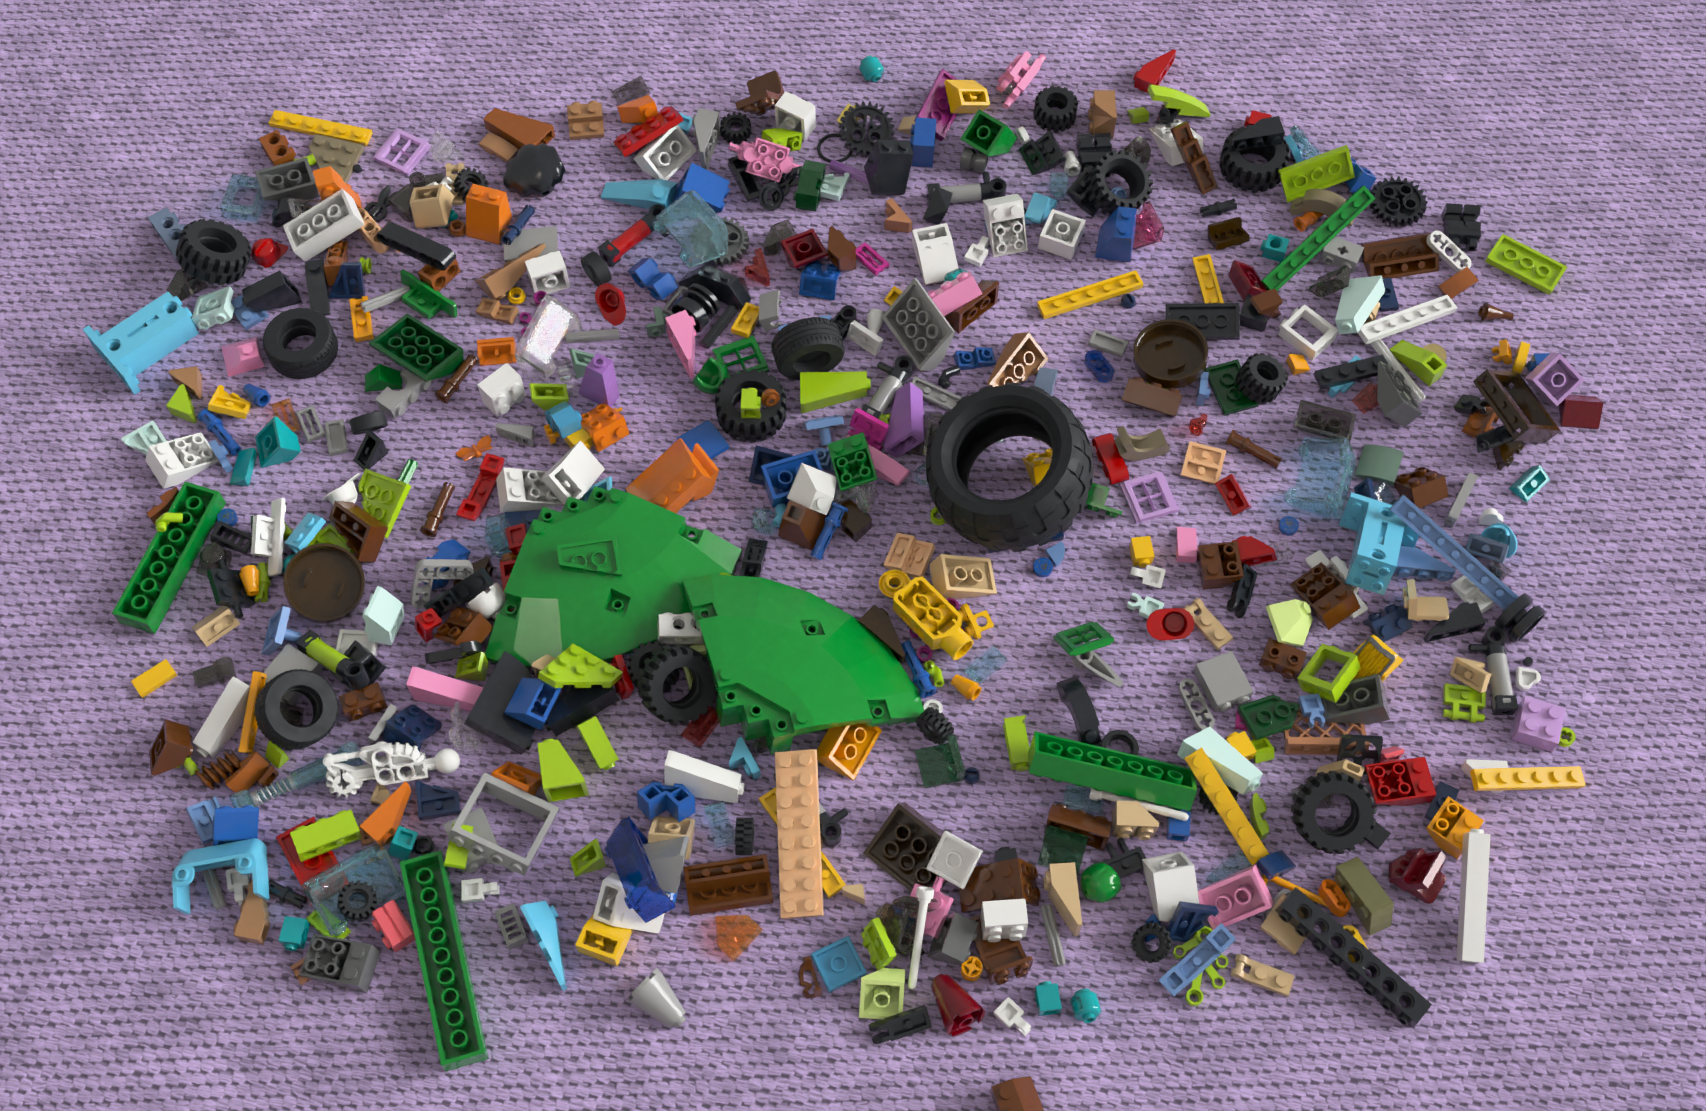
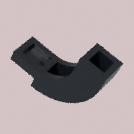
(1081, 708)

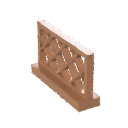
(1319, 745)

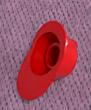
(267, 252)
(606, 298)
(1170, 624)

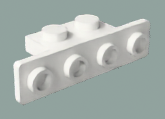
(268, 536)
(1340, 569)

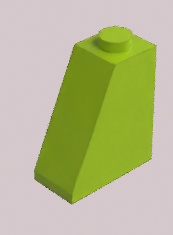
(597, 743)

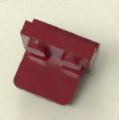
(1419, 873)

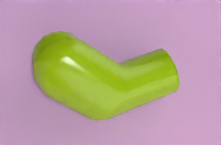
(166, 518)
(935, 673)
(190, 766)

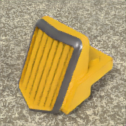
(1376, 658)

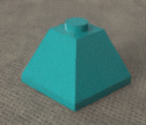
(276, 443)

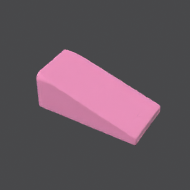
(1186, 545)

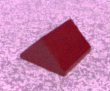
(803, 248)
(1245, 279)
(1580, 411)

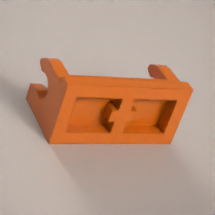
(496, 351)

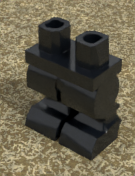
(1087, 143)
(1466, 230)

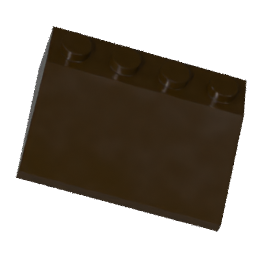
(905, 847)

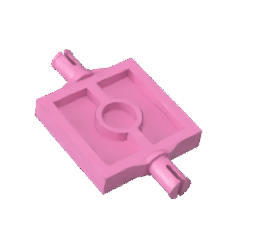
(936, 919)

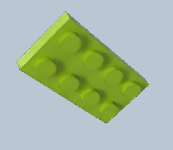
(1317, 173)
(1526, 264)

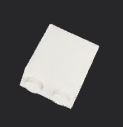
(1170, 880)

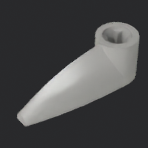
(1098, 667)

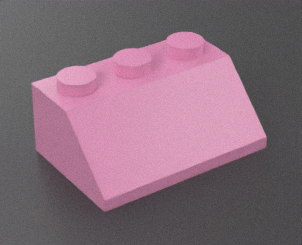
(955, 293)

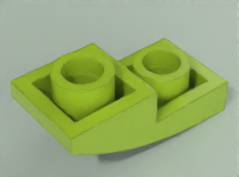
(1257, 811)
(457, 856)

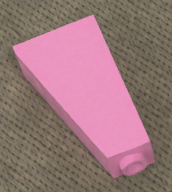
(442, 690)

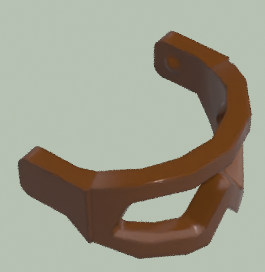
(807, 965)

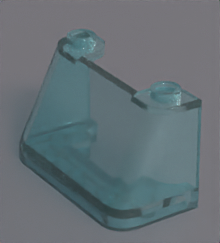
(694, 228)
(1323, 477)
(367, 865)

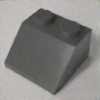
(954, 940)

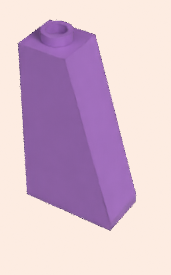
(600, 381)
(906, 421)

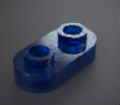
(1100, 366)

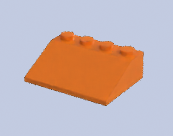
(671, 478)

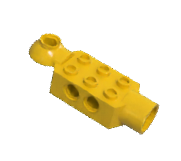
(926, 613)

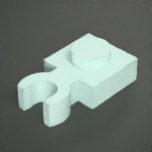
(1145, 606)

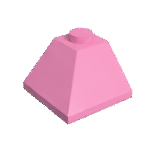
(242, 356)

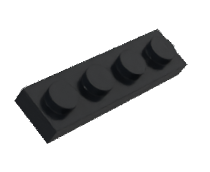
(1348, 372)

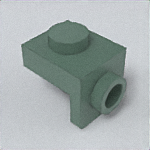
(658, 328)

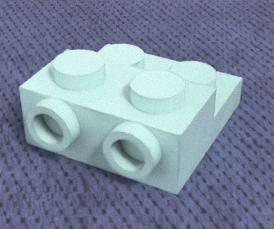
(213, 308)

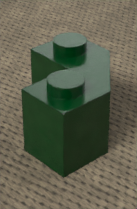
(809, 187)

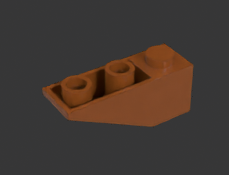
(335, 257)

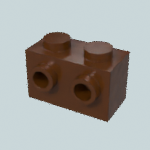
(1282, 659)
(363, 702)

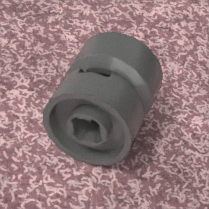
(973, 160)

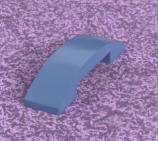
(1197, 960)

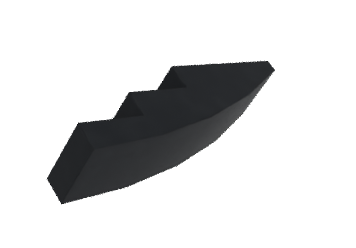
(754, 558)

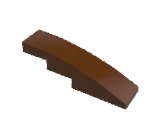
(1193, 158)

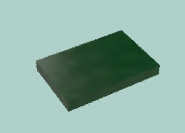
(1226, 391)

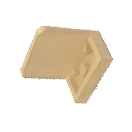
(1423, 607)

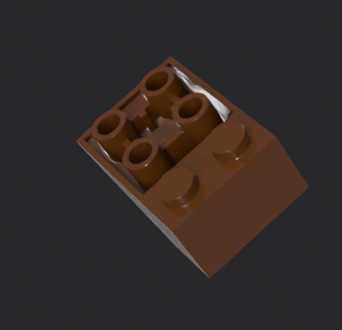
(1326, 595)

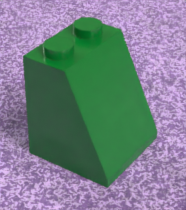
(988, 135)

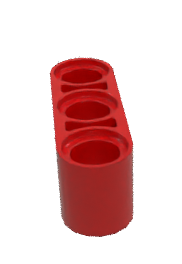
(1111, 459)

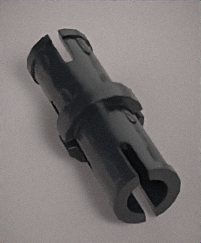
(1218, 208)
(286, 894)

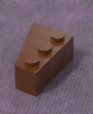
(359, 529)

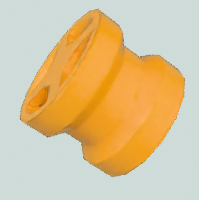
(973, 964)

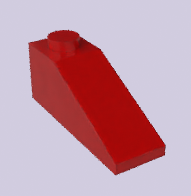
(1154, 71)

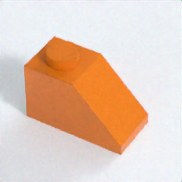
(637, 110)

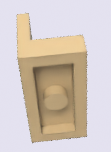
(215, 625)

